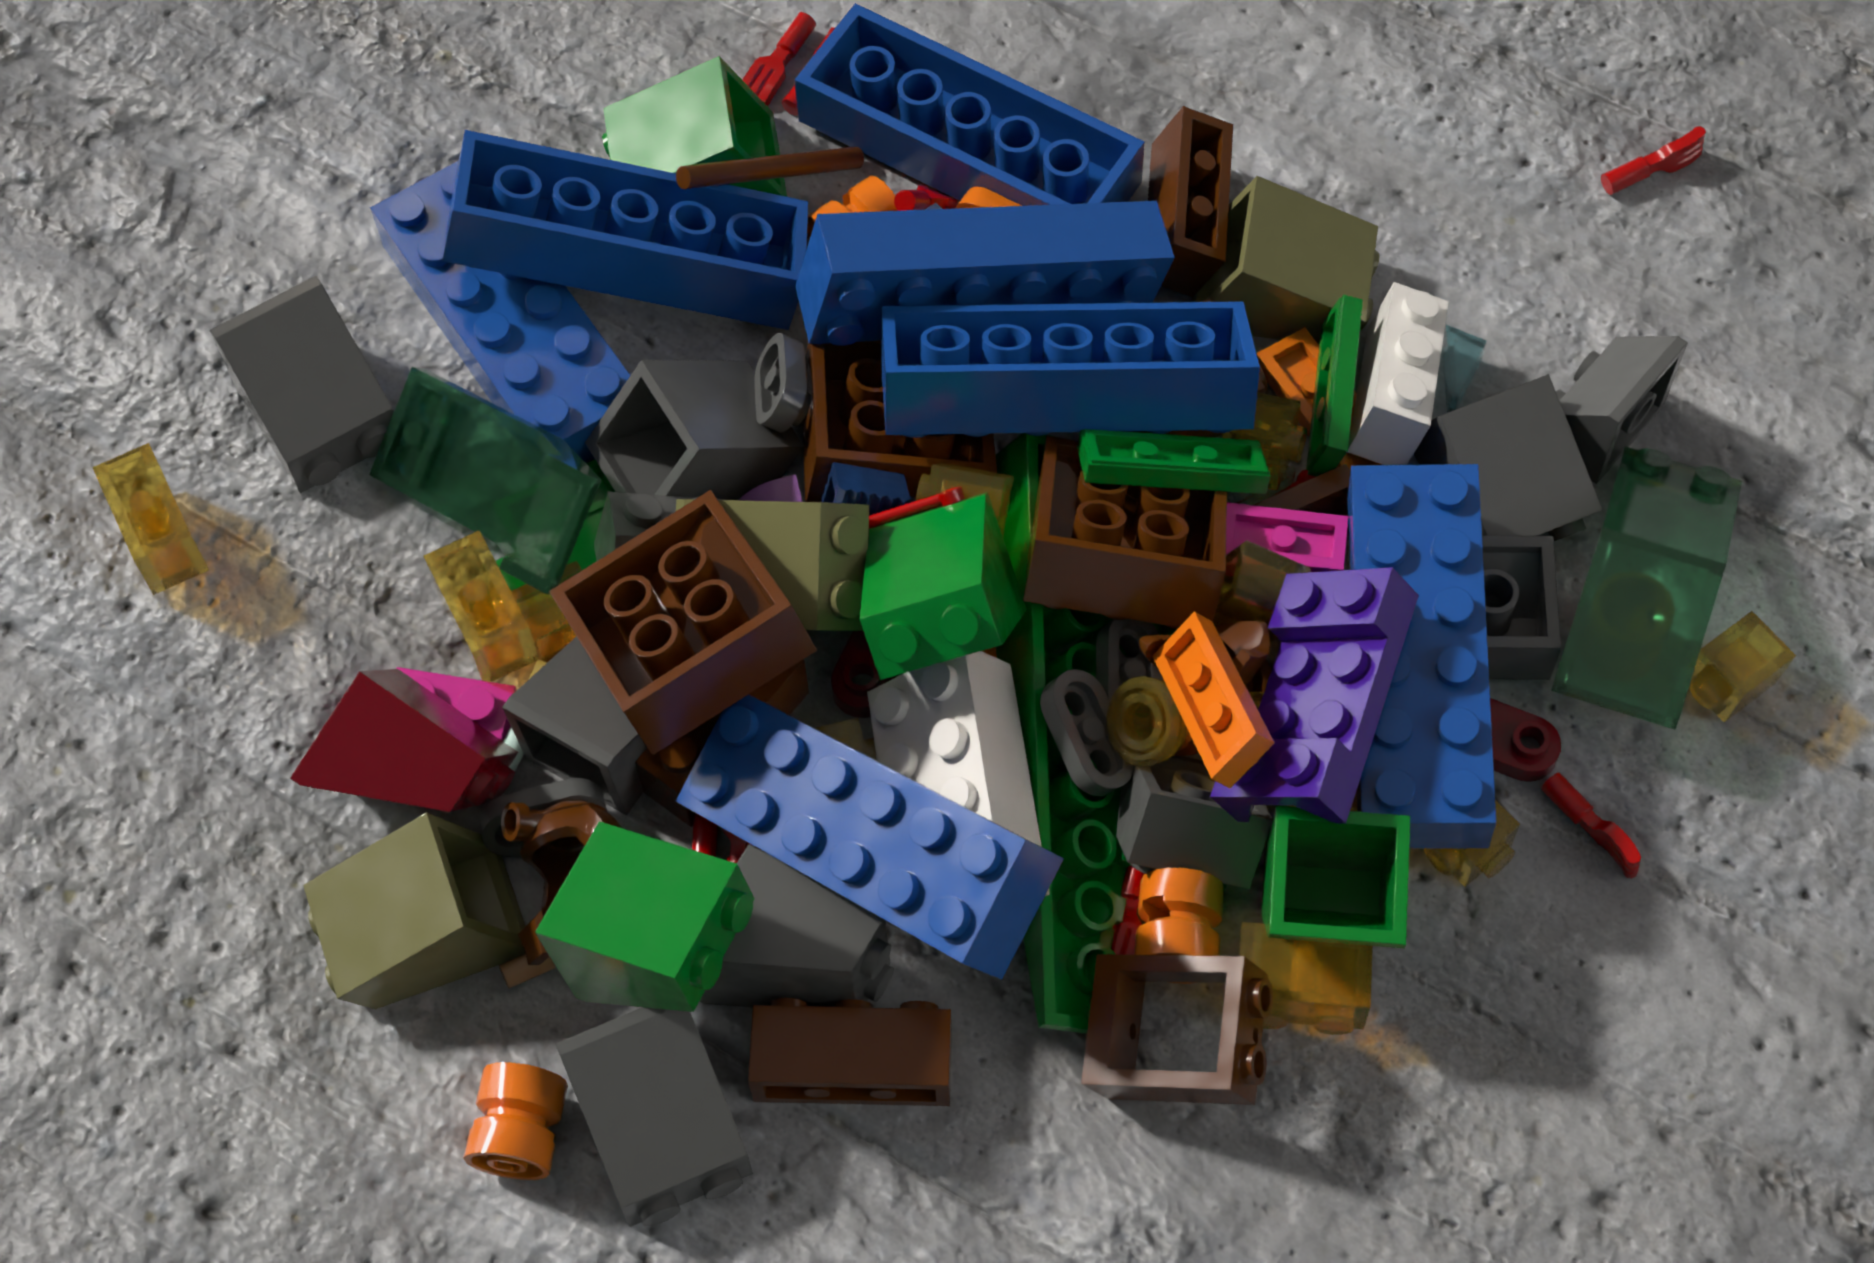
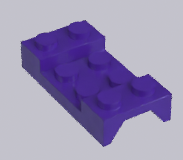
(1325, 689)

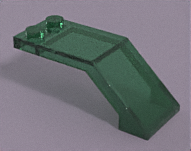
(488, 474)
(1650, 587)

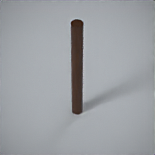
(769, 167)

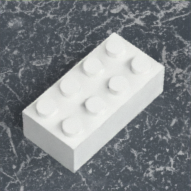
(960, 736)

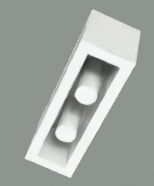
(1398, 376)

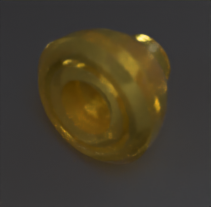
(1145, 722)

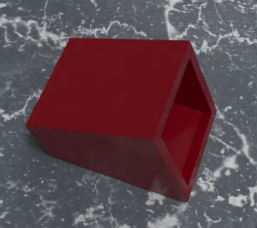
(405, 747)

